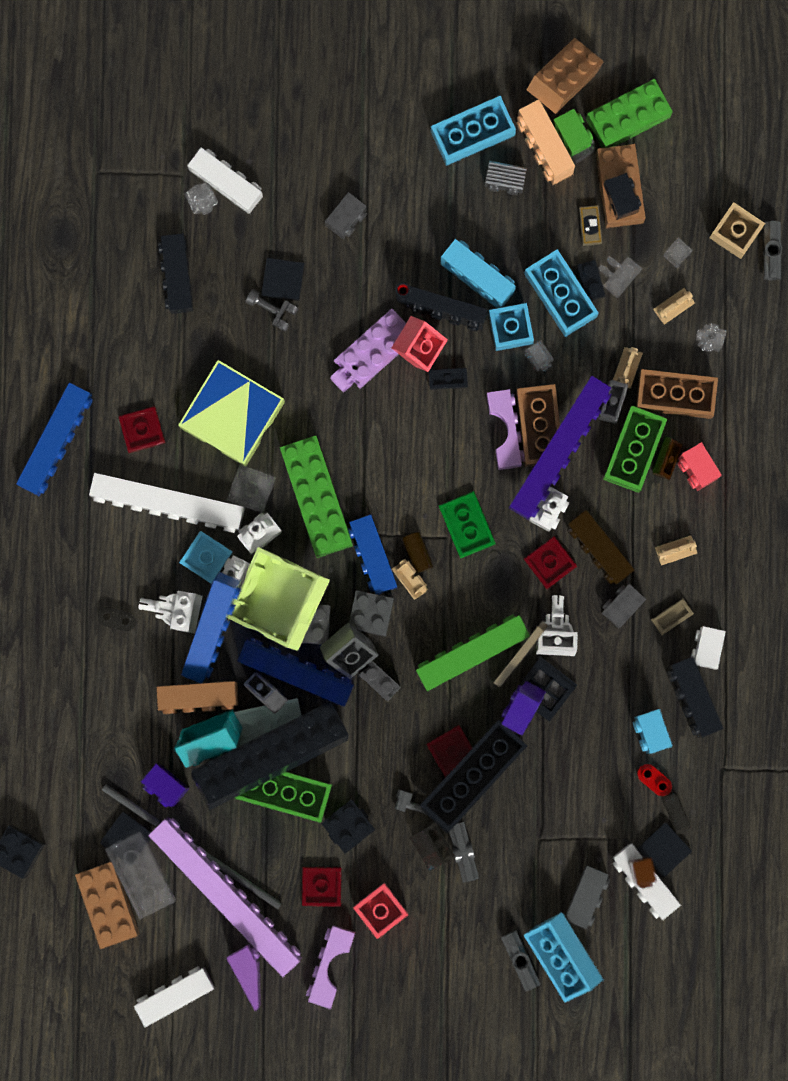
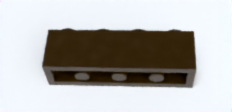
(600, 547)

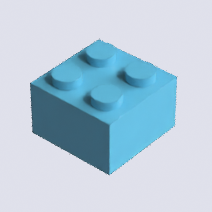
(511, 327)
(652, 732)

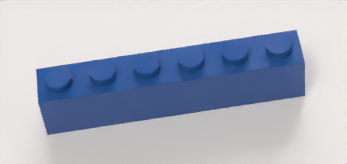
(54, 440)
(210, 628)

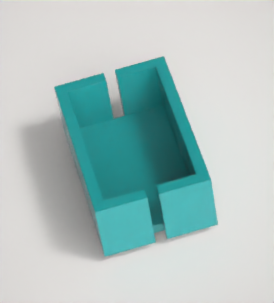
(209, 738)

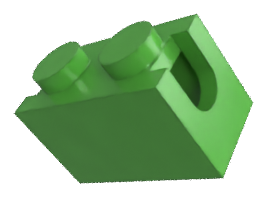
(572, 132)

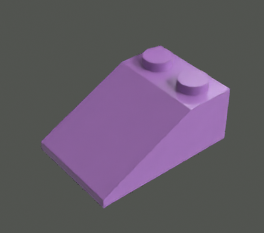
(247, 969)

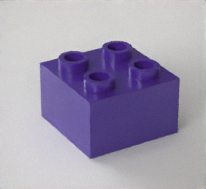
(522, 707)
(164, 785)

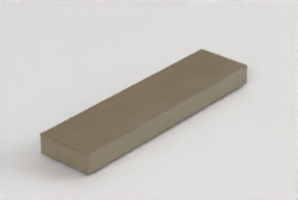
(521, 653)

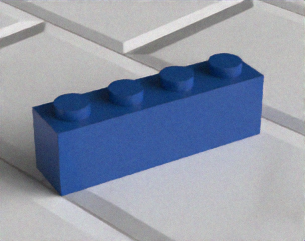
(373, 555)

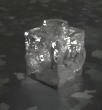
(201, 198)
(717, 335)

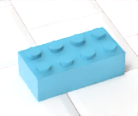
(473, 130)
(478, 274)
(561, 293)
(563, 957)

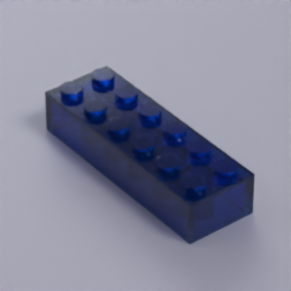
(296, 673)

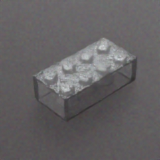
(140, 875)

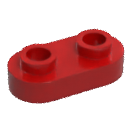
(654, 780)

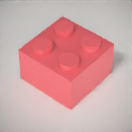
(419, 343)
(699, 467)
(380, 910)

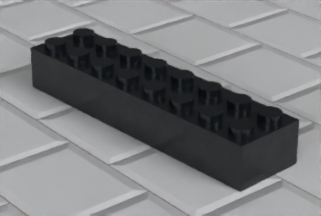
(269, 755)

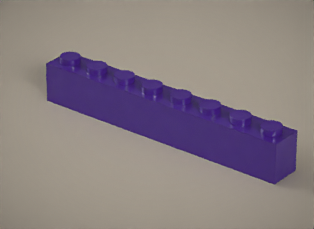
(560, 447)

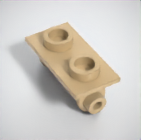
(674, 305)
(628, 366)
(676, 550)
(414, 585)

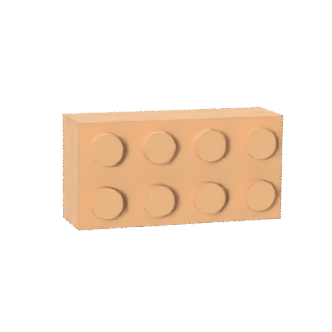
(545, 142)

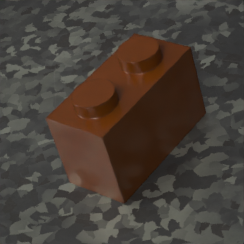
(642, 872)

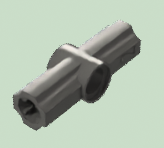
(772, 238)
(463, 852)
(526, 972)

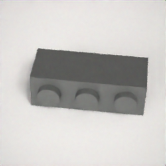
(587, 897)

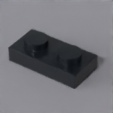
(591, 280)
(448, 379)

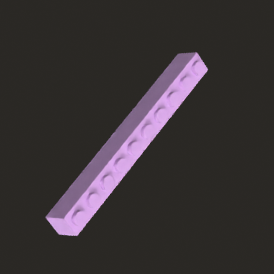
(226, 896)

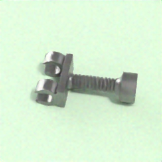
(253, 298)

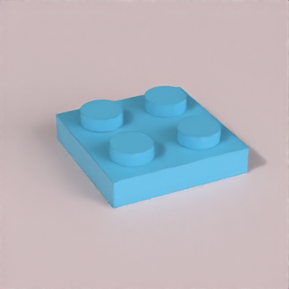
(206, 557)

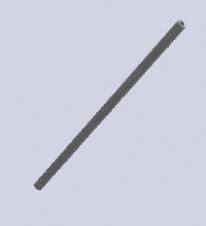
(224, 868)

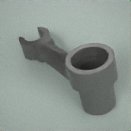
(404, 801)

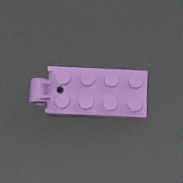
(369, 352)

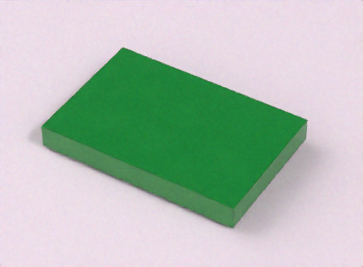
(467, 525)

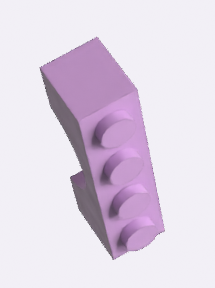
(501, 405)
(323, 990)

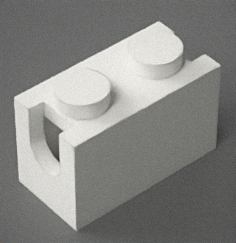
(708, 647)

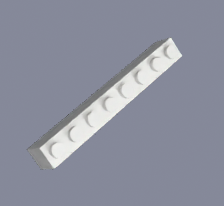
(166, 501)

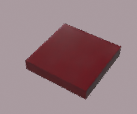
(141, 429)
(550, 562)
(449, 749)
(321, 886)

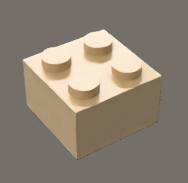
(737, 230)

